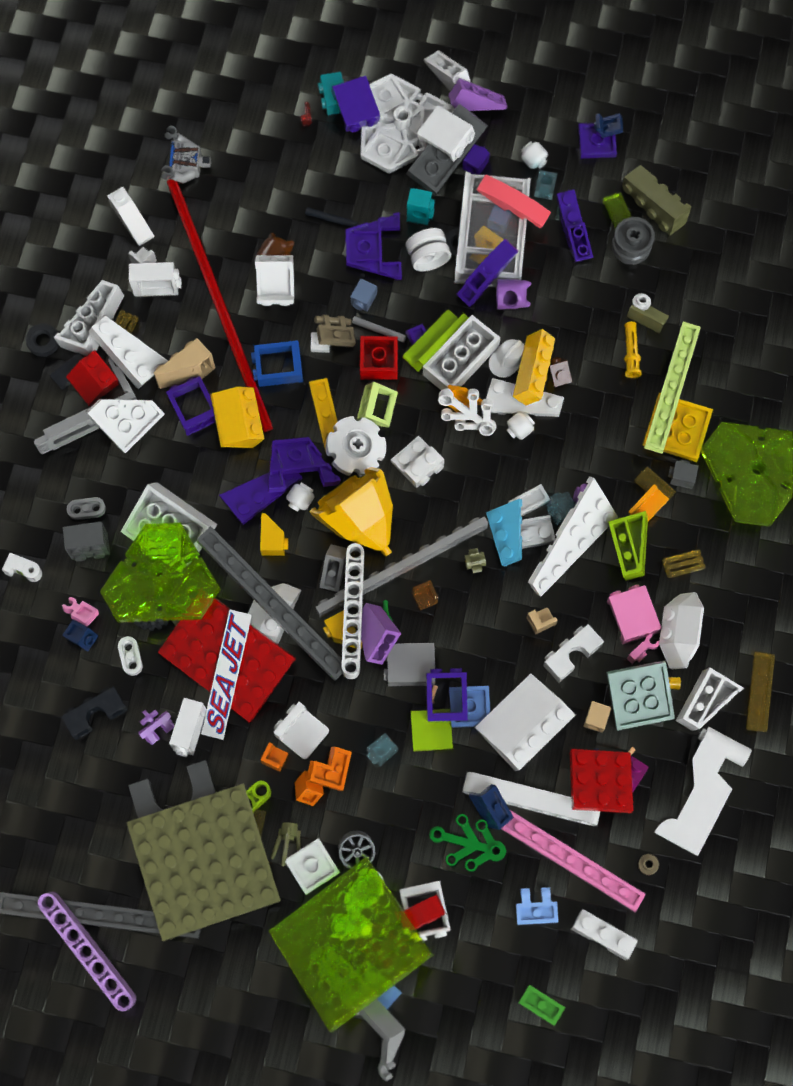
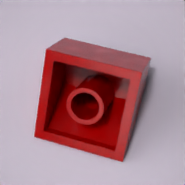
(92, 378)

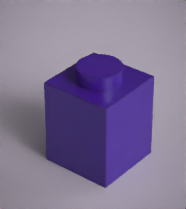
(476, 160)

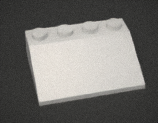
(162, 506)
(524, 722)

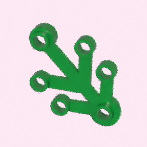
(471, 844)

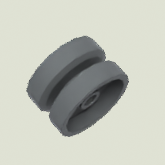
(633, 240)

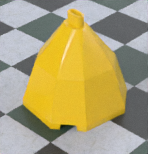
(359, 510)

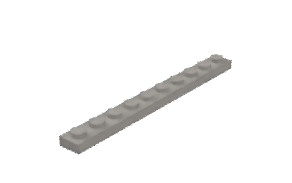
(408, 562)

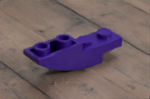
(573, 226)
(487, 271)

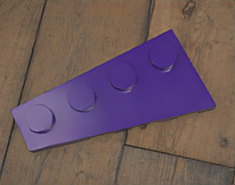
(253, 496)

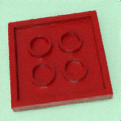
(601, 781)

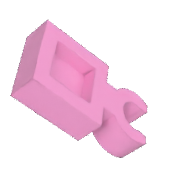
(81, 612)

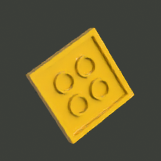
(687, 429)

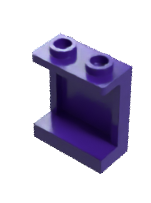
(356, 104)

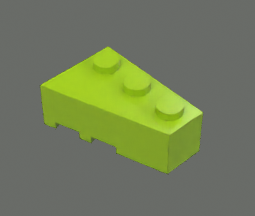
(630, 543)

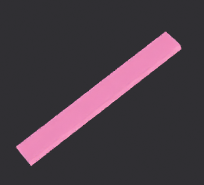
(574, 862)

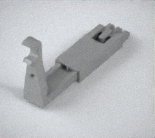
(78, 424)
(389, 1030)

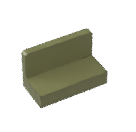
(650, 318)

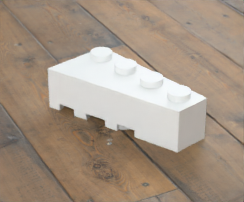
(101, 302)
(127, 351)

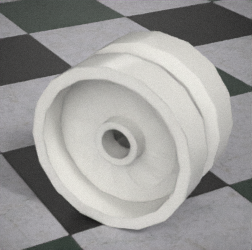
(428, 249)

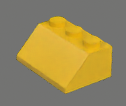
(237, 417)

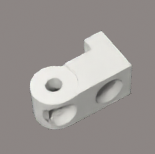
(23, 567)

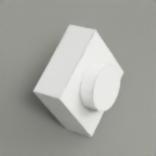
(315, 346)

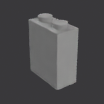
(409, 664)

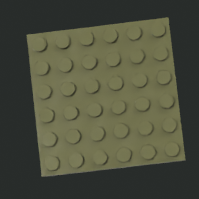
(203, 862)

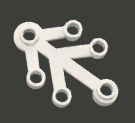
(485, 425)

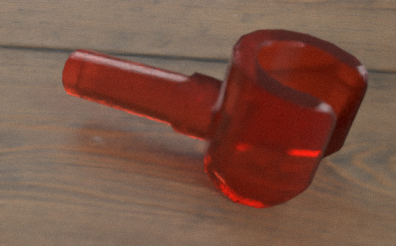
(306, 118)

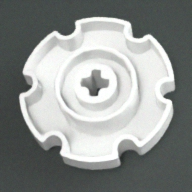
(365, 436)

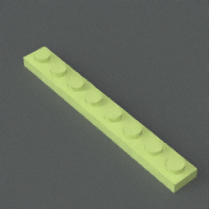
(672, 388)

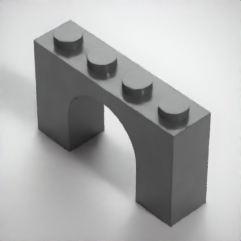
(144, 797)

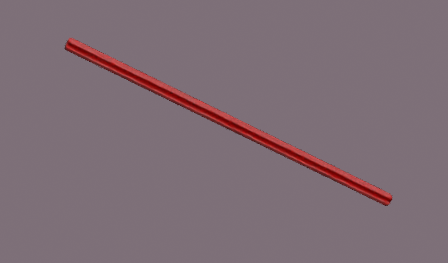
(218, 301)

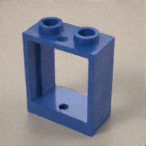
(277, 378)

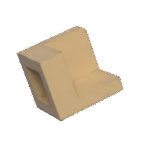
(541, 620)
(597, 716)

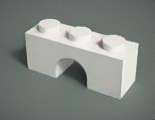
(585, 641)
(604, 934)

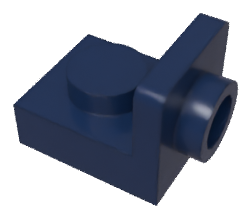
(80, 635)

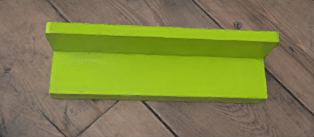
(433, 339)

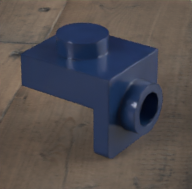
(608, 125)

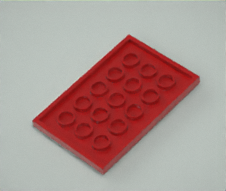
(196, 649)

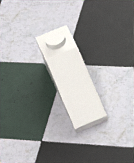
(446, 69)
(130, 216)

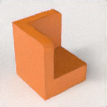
(274, 757)
(307, 791)

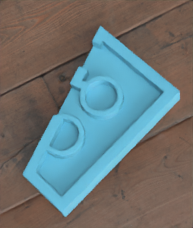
(506, 531)

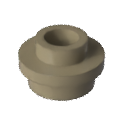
(648, 871)

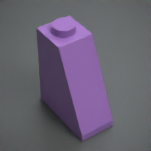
(377, 633)

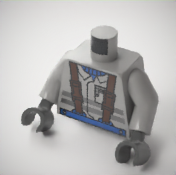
(184, 158)

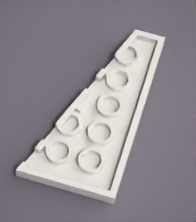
(575, 536)

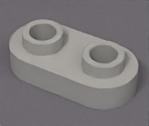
(86, 506)

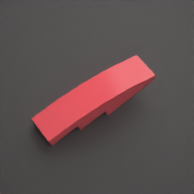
(513, 200)

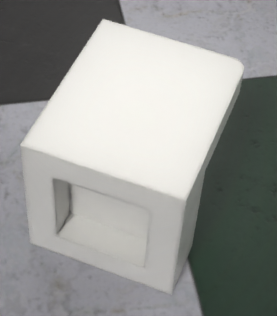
(142, 256)

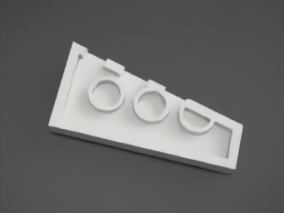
(504, 403)

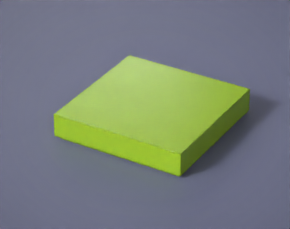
(431, 734)

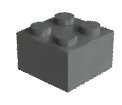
(86, 541)

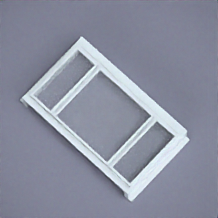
(485, 227)

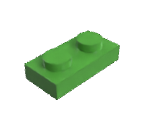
(541, 1005)

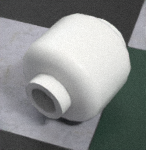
(534, 155)
(520, 425)
(300, 496)

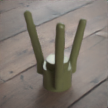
(287, 833)

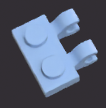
(536, 912)

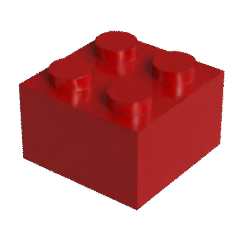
(379, 357)

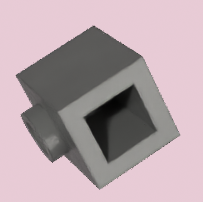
(683, 474)

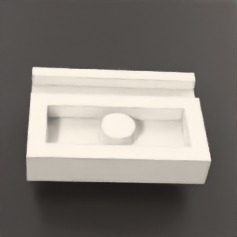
(537, 531)

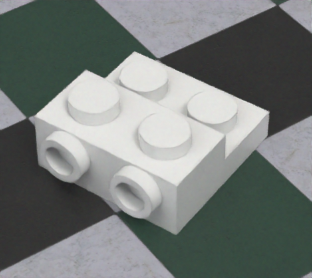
(418, 462)

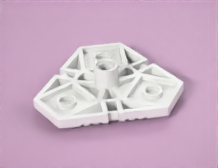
(394, 140)

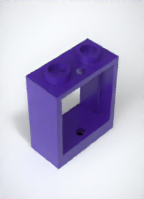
(200, 421)
(448, 716)

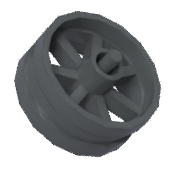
(356, 848)

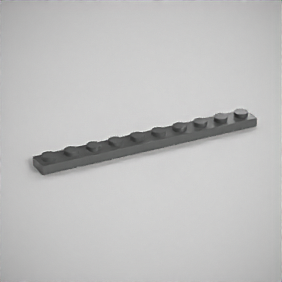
(271, 602)
(86, 914)

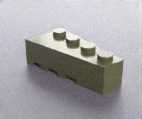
(656, 200)

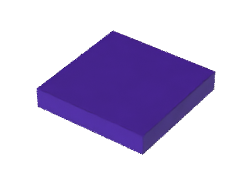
(593, 144)

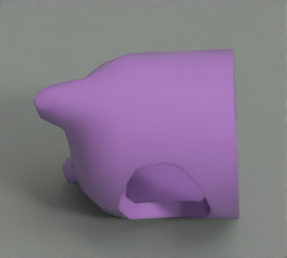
(512, 293)

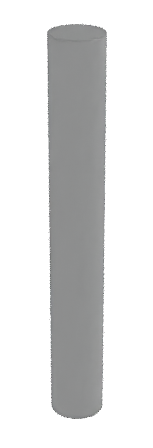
(377, 328)

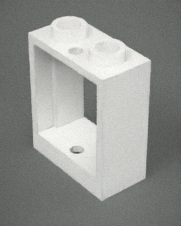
(154, 279)
(188, 727)
(425, 889)

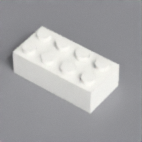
(461, 354)

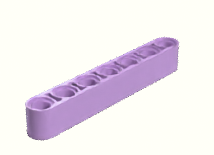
(96, 953)

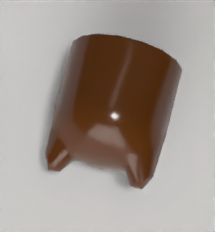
(275, 246)

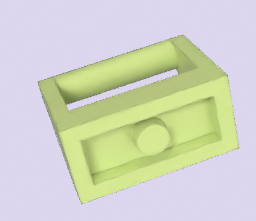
(368, 403)

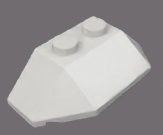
(263, 621)
(681, 629)

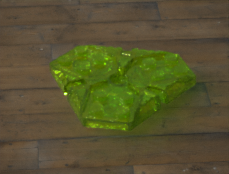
(734, 453)
(181, 589)

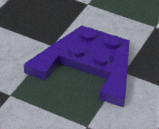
(365, 247)
(297, 456)

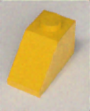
(272, 538)
(334, 628)

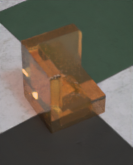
(425, 595)

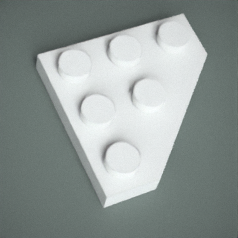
(124, 419)

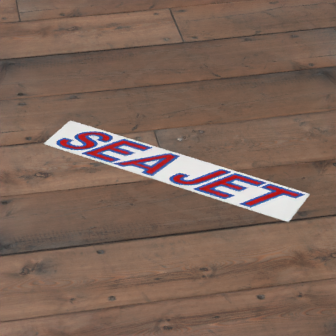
(226, 674)

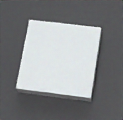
(312, 866)

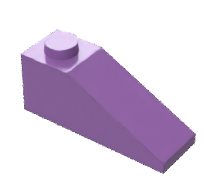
(475, 97)

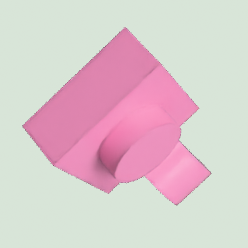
(640, 652)

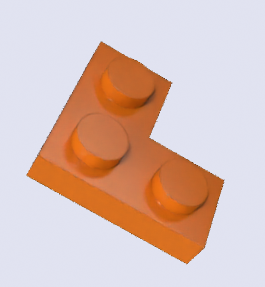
(334, 773)

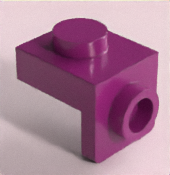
(638, 771)

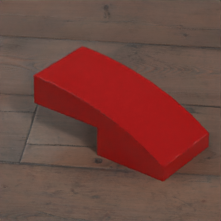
(425, 912)

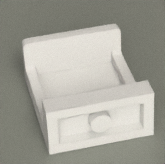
(446, 132)
(275, 279)

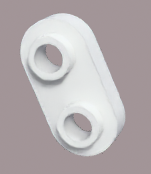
(130, 656)

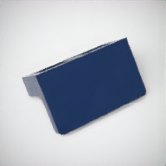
(492, 807)

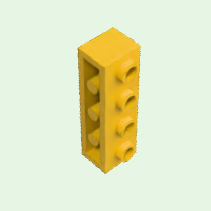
(534, 367)

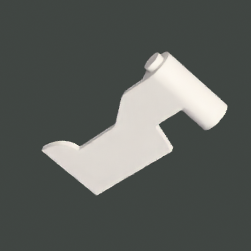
(708, 793)

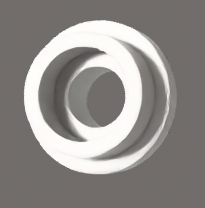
(643, 297)

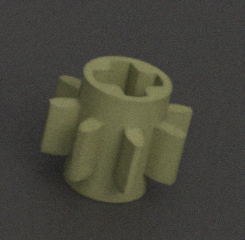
(475, 560)

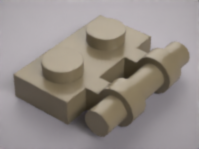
(335, 335)

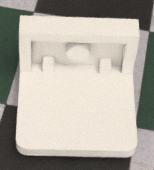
(300, 731)

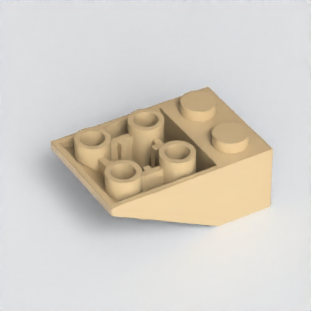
(190, 362)

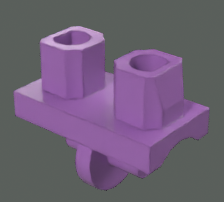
(148, 731)

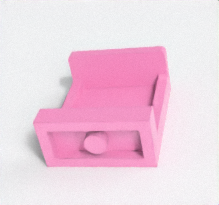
(634, 613)

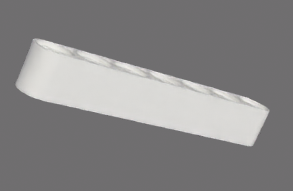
(353, 601)
(531, 798)

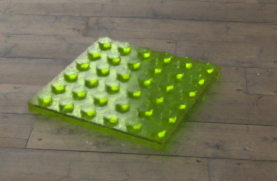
(350, 944)

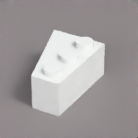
(707, 698)

